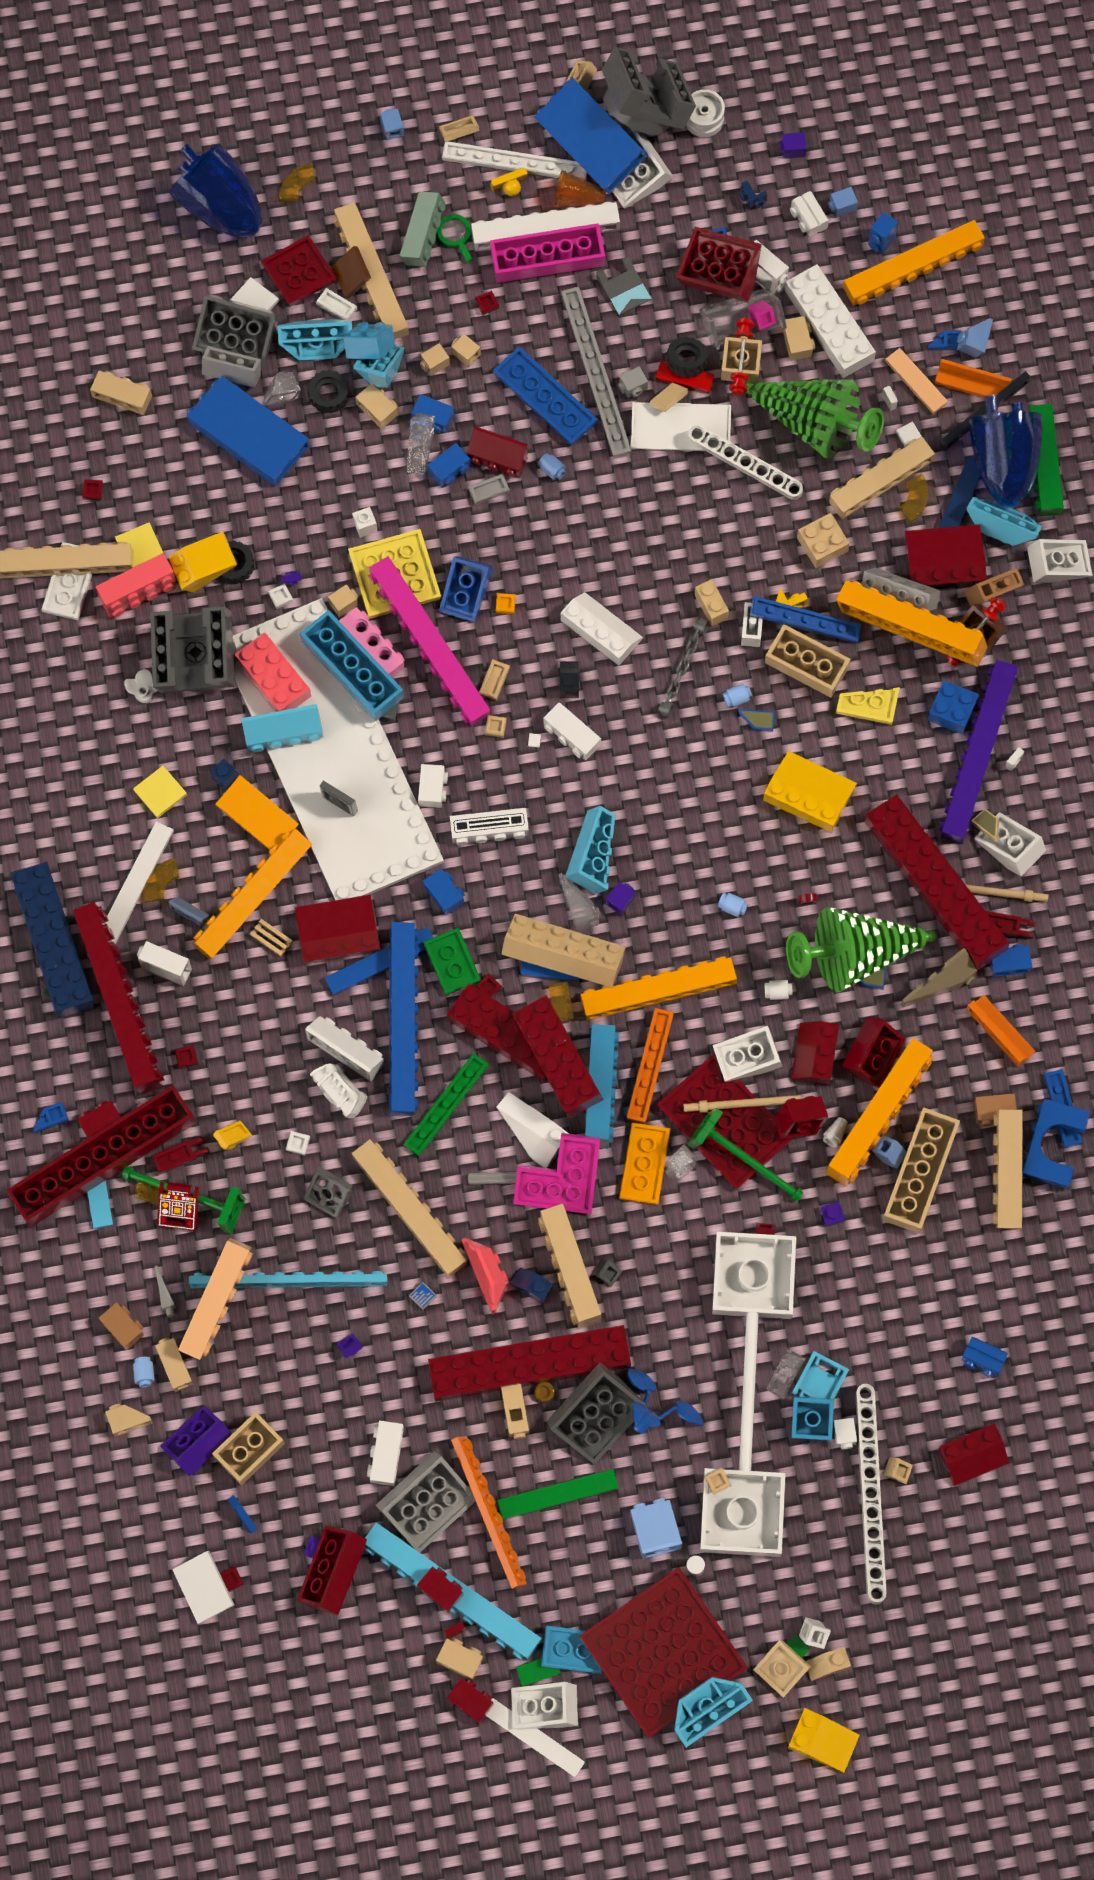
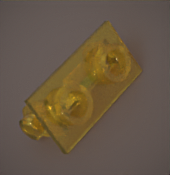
(147, 1193)

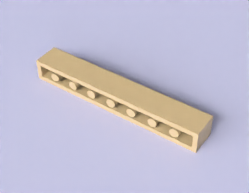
(378, 287)
(66, 560)
(409, 1208)

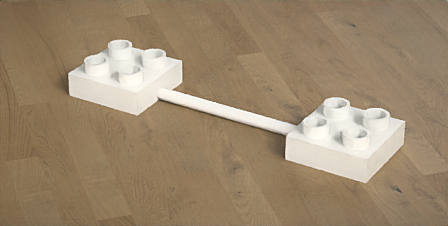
(751, 1281)

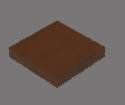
(351, 272)

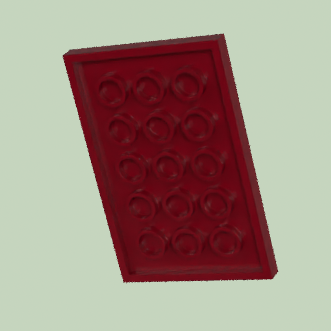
(746, 1127)

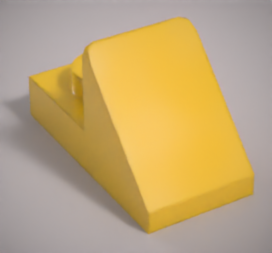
(795, 600)

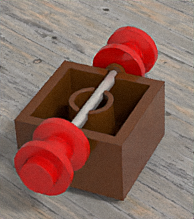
(986, 621)

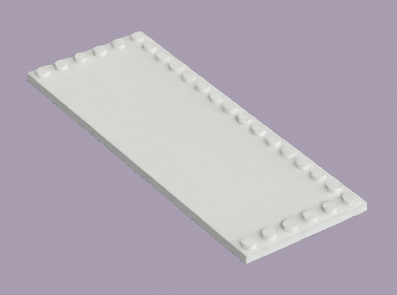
(388, 833)

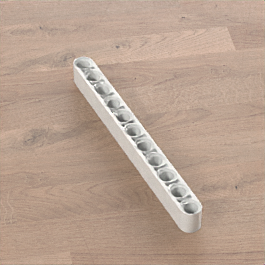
(870, 1503)

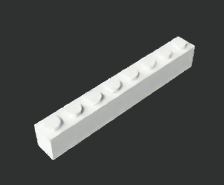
(517, 225)

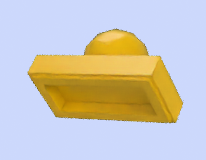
(509, 182)
(232, 1135)

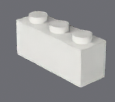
(571, 731)
(385, 1453)

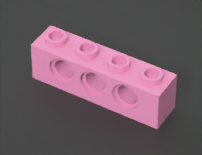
(357, 619)

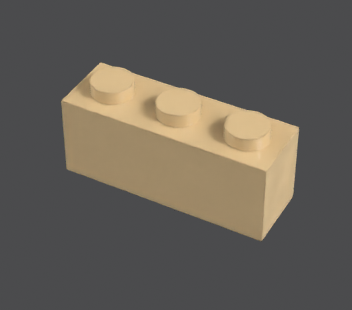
(121, 392)

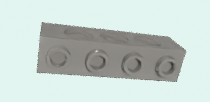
(901, 588)

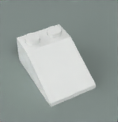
(1059, 560)
(1016, 845)
(747, 1055)
(544, 1706)

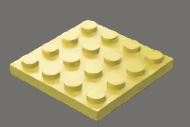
(411, 560)

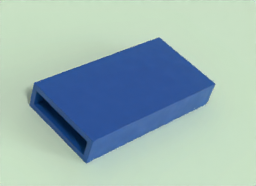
(590, 135)
(248, 430)

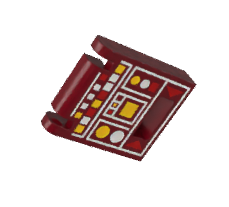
(178, 1203)

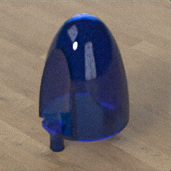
(218, 192)
(1007, 450)

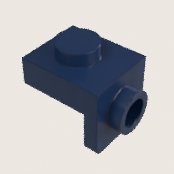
(748, 195)

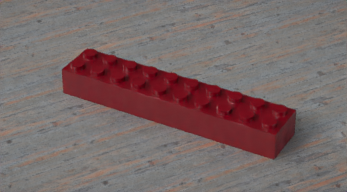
(936, 881)
(118, 998)
(101, 1156)
(528, 1363)

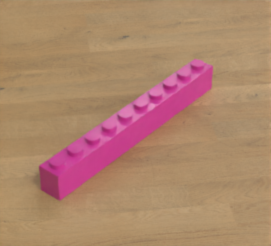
(432, 645)

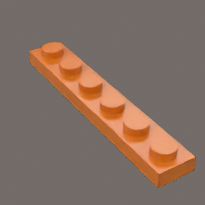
(650, 1065)

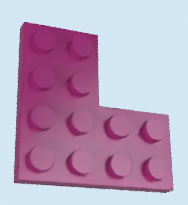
(569, 1184)

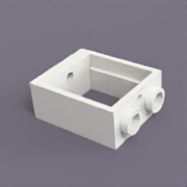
(771, 271)
(164, 963)

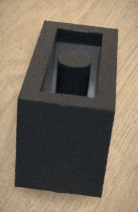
(569, 679)

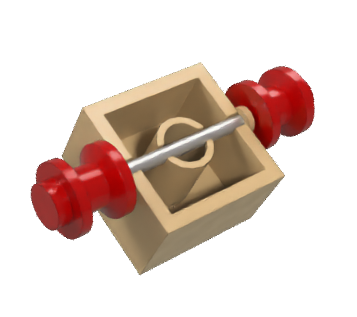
(741, 357)

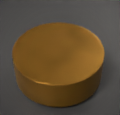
(544, 1392)

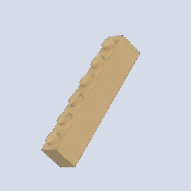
(881, 477)
(1009, 1169)

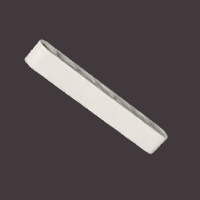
(741, 454)

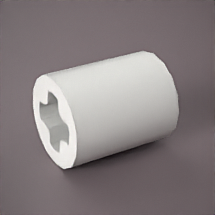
(695, 1566)

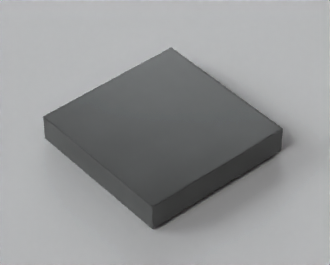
(338, 798)

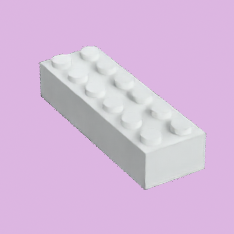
(830, 321)

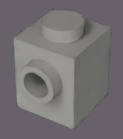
(633, 382)

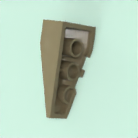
(956, 973)

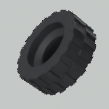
(684, 368)
(333, 404)
(246, 569)

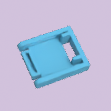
(817, 1382)

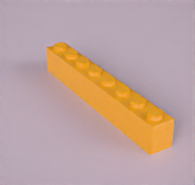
(913, 263)
(253, 892)
(659, 988)

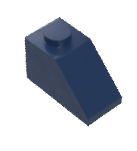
(224, 774)
(532, 1285)

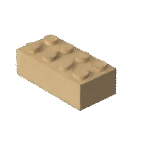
(807, 661)

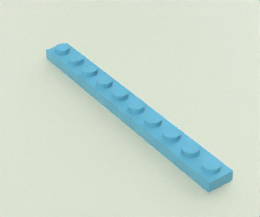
(298, 1279)

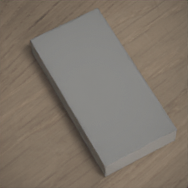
(489, 489)

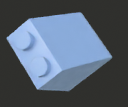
(655, 1528)

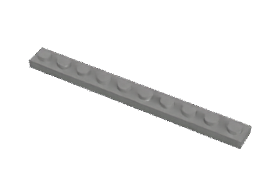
(596, 372)

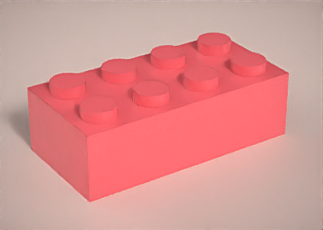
(136, 586)
(272, 674)

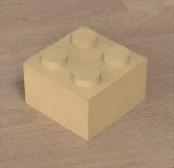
(823, 540)

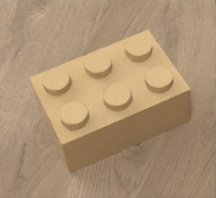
(248, 1448)

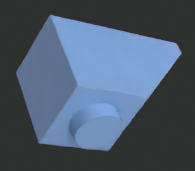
(975, 339)

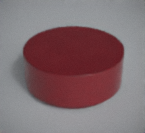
(808, 898)

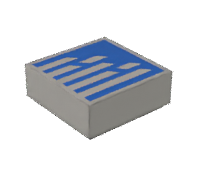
(422, 1296)

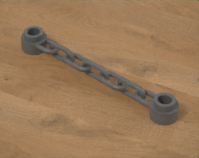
(701, 627)

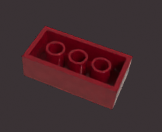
(332, 1570)

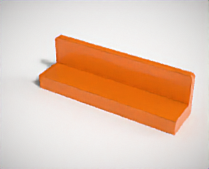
(970, 379)
(1000, 1030)

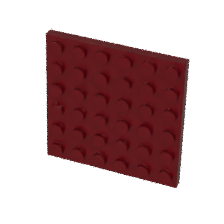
(661, 1650)

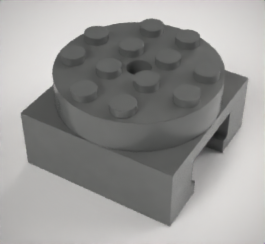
(643, 100)
(176, 641)

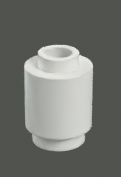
(778, 990)

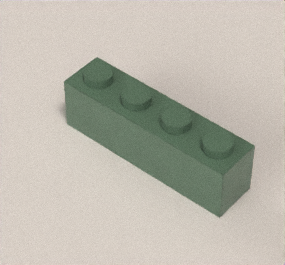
(422, 229)

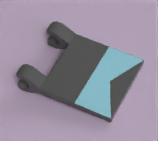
(624, 290)

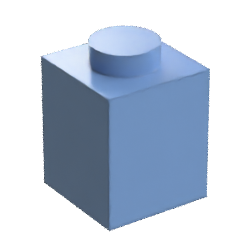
(392, 124)
(843, 202)
(889, 1151)

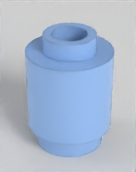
(737, 695)
(732, 904)
(143, 1372)

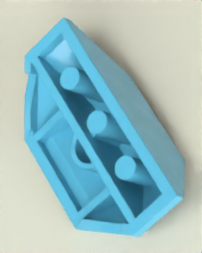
(314, 338)
(382, 370)
(1002, 522)
(708, 1707)

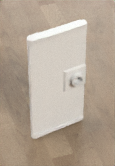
(670, 429)

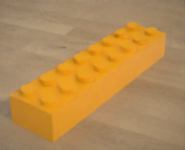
(912, 622)
(881, 1109)

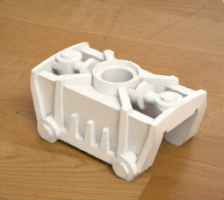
(339, 1089)

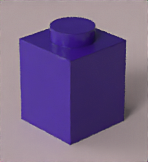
(793, 145)
(620, 898)

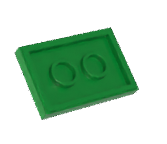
(451, 961)

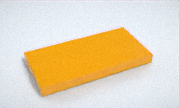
(255, 813)
(644, 1164)

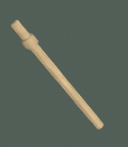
(1027, 895)
(704, 1106)

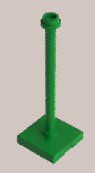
(707, 1129)
(230, 1210)

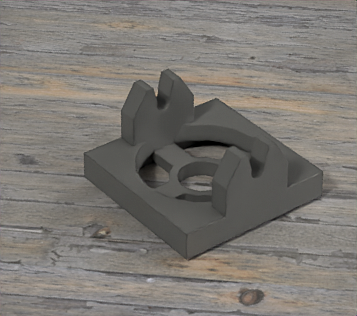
(311, 1197)

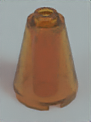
(576, 192)

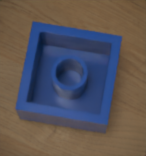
(953, 707)

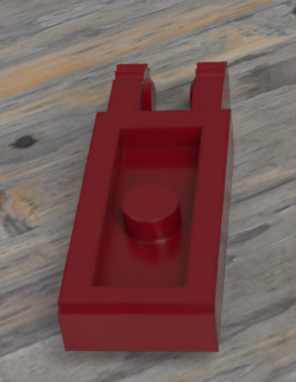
(1010, 925)
(179, 1155)

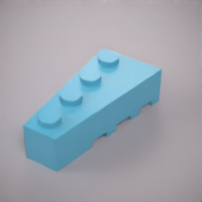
(592, 851)

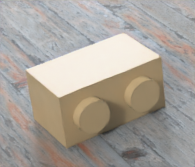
(798, 339)
(377, 405)
(711, 602)
(460, 1659)

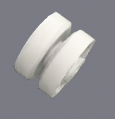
(708, 114)

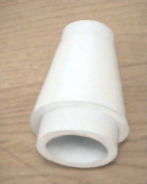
(835, 1132)

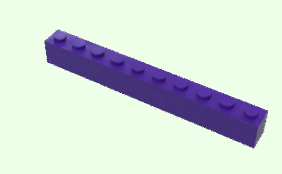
(979, 751)

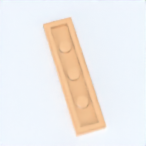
(916, 381)

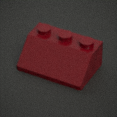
(497, 452)
(874, 1051)
(815, 1052)
(974, 1454)

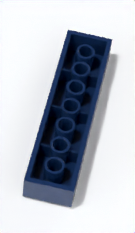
(52, 940)

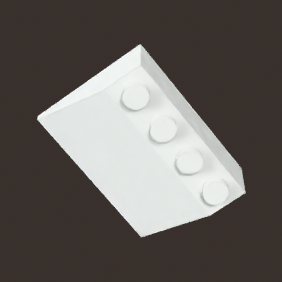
(646, 177)

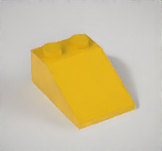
(202, 562)
(823, 1740)

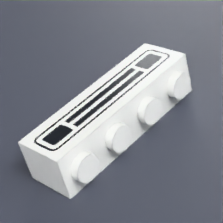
(489, 826)

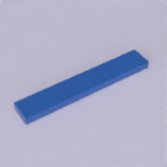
(805, 619)
(368, 967)

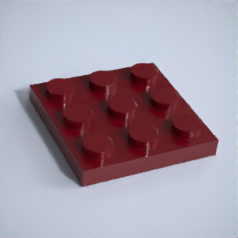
(298, 270)

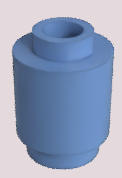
(552, 466)

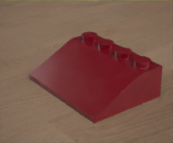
(720, 264)
(945, 555)
(337, 929)

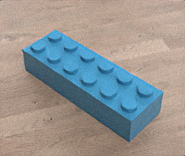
(352, 665)
(601, 1065)

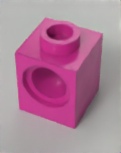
(761, 314)

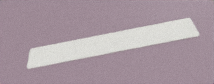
(537, 1740)

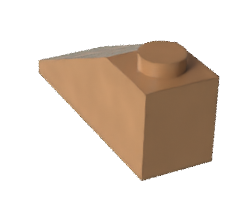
(994, 587)

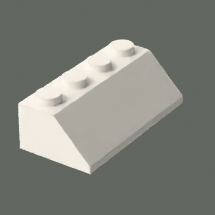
(600, 627)
(344, 1047)

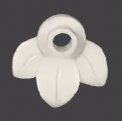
(142, 683)

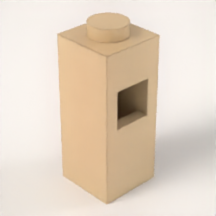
(173, 1364)
(515, 1411)

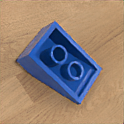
(465, 588)

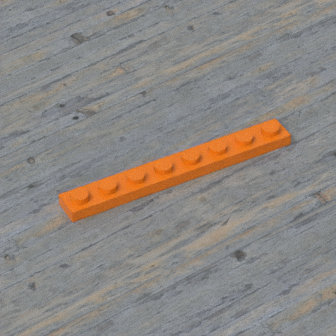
(491, 1517)

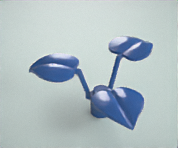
(644, 1417)

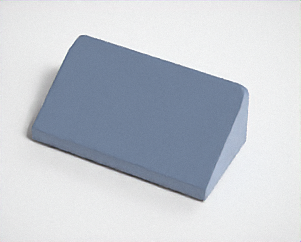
(188, 911)

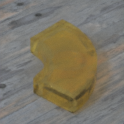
(296, 181)
(916, 498)
(159, 879)

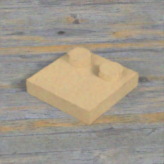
(782, 1668)

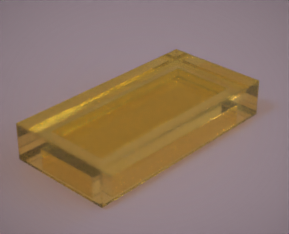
(561, 1000)

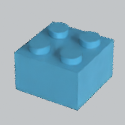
(369, 341)
(812, 1418)

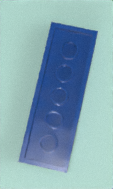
(545, 396)

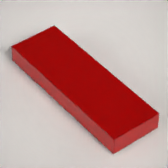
(701, 382)

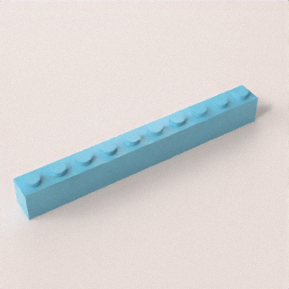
(472, 1605)

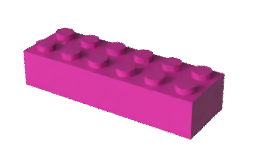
(547, 253)

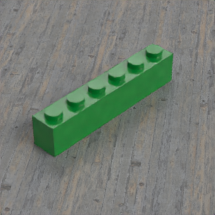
(1048, 479)

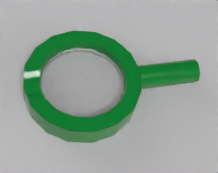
(455, 233)

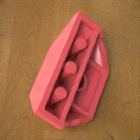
(487, 1272)

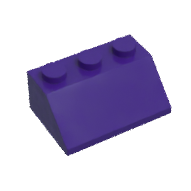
(196, 1440)

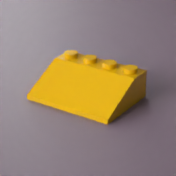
(809, 791)

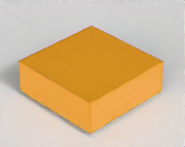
(505, 603)

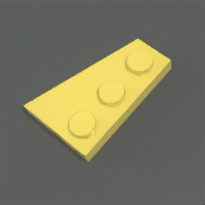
(871, 706)

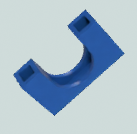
(1052, 1116)

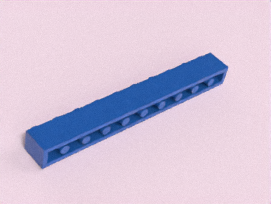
(402, 1019)

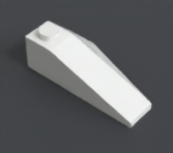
(533, 1130)

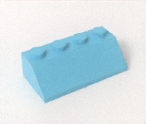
(282, 728)

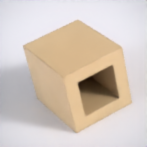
(465, 350)
(434, 360)
(343, 600)

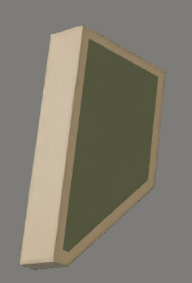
(987, 824)

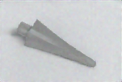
(166, 1301)

